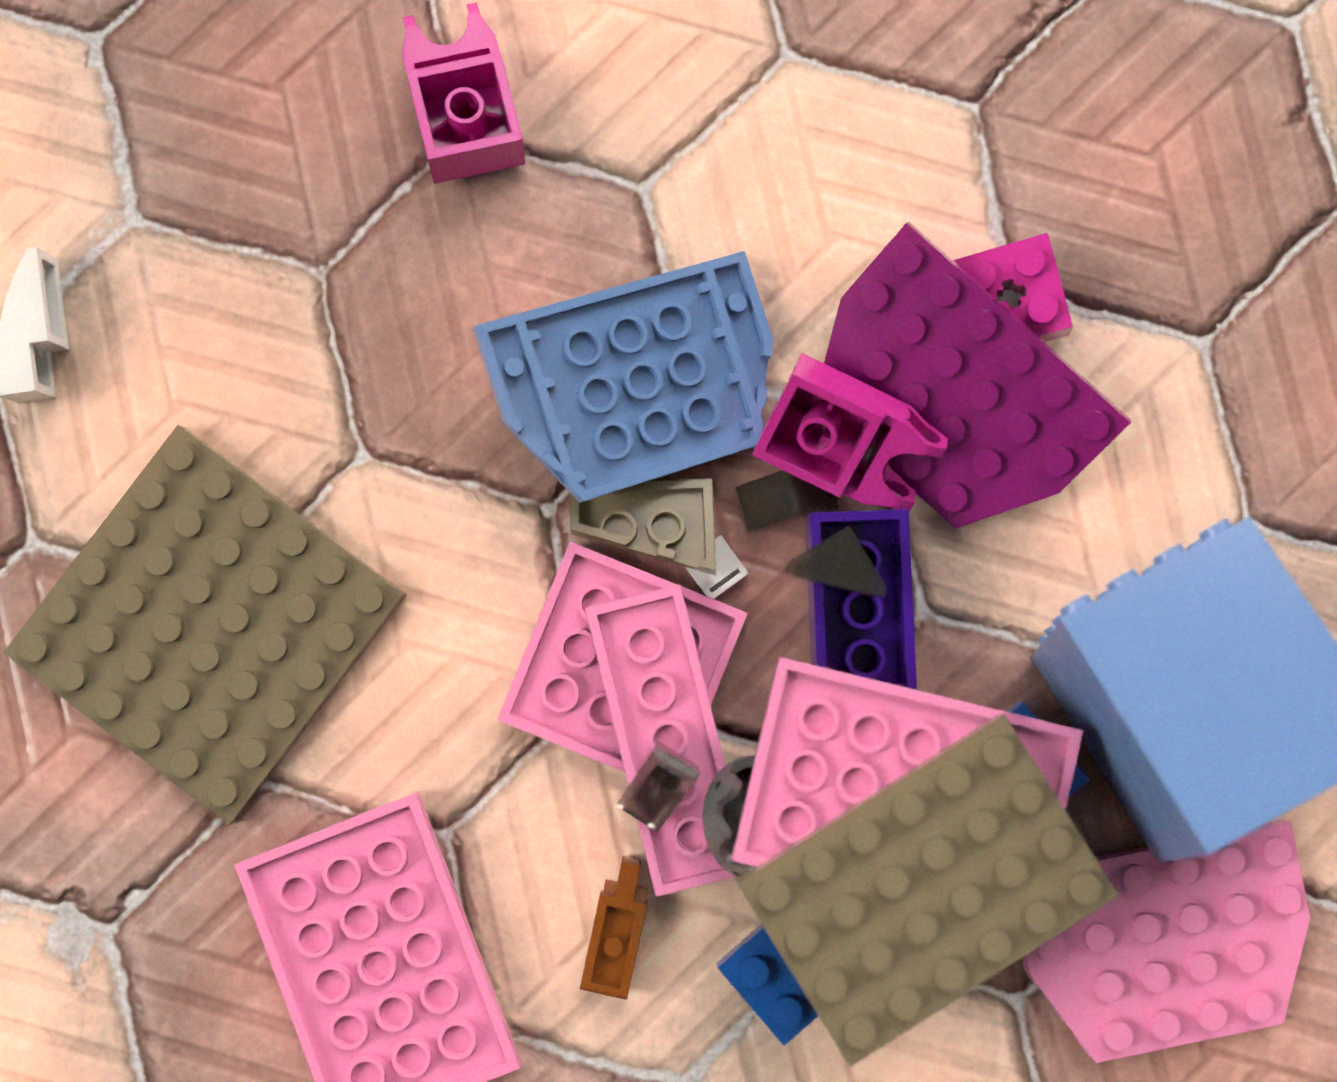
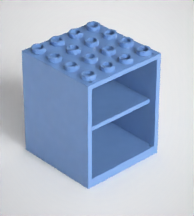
(1200, 690)

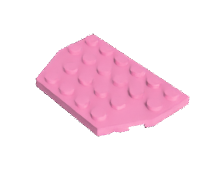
(1182, 949)

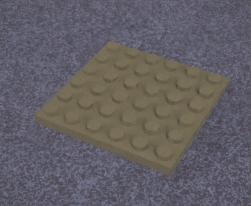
(205, 624)

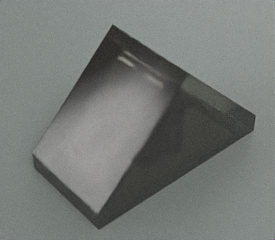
(780, 500)
(839, 564)
(658, 786)

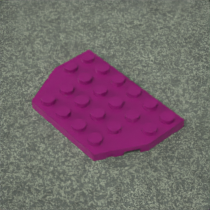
(977, 374)

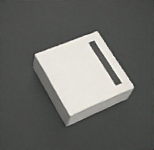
(728, 571)

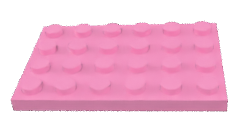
(845, 736)
(378, 953)

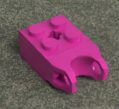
(462, 101)
(1032, 271)
(857, 438)

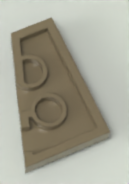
(653, 519)

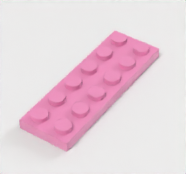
(661, 695)

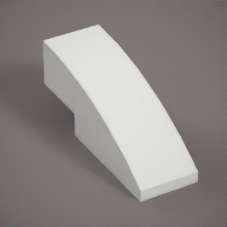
(31, 329)

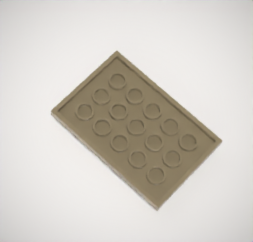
(926, 889)

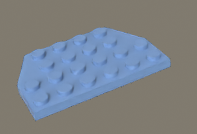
(635, 376)

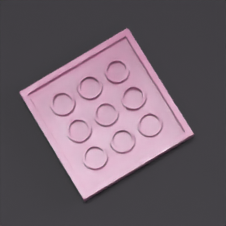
(559, 679)

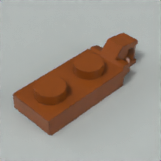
(616, 933)

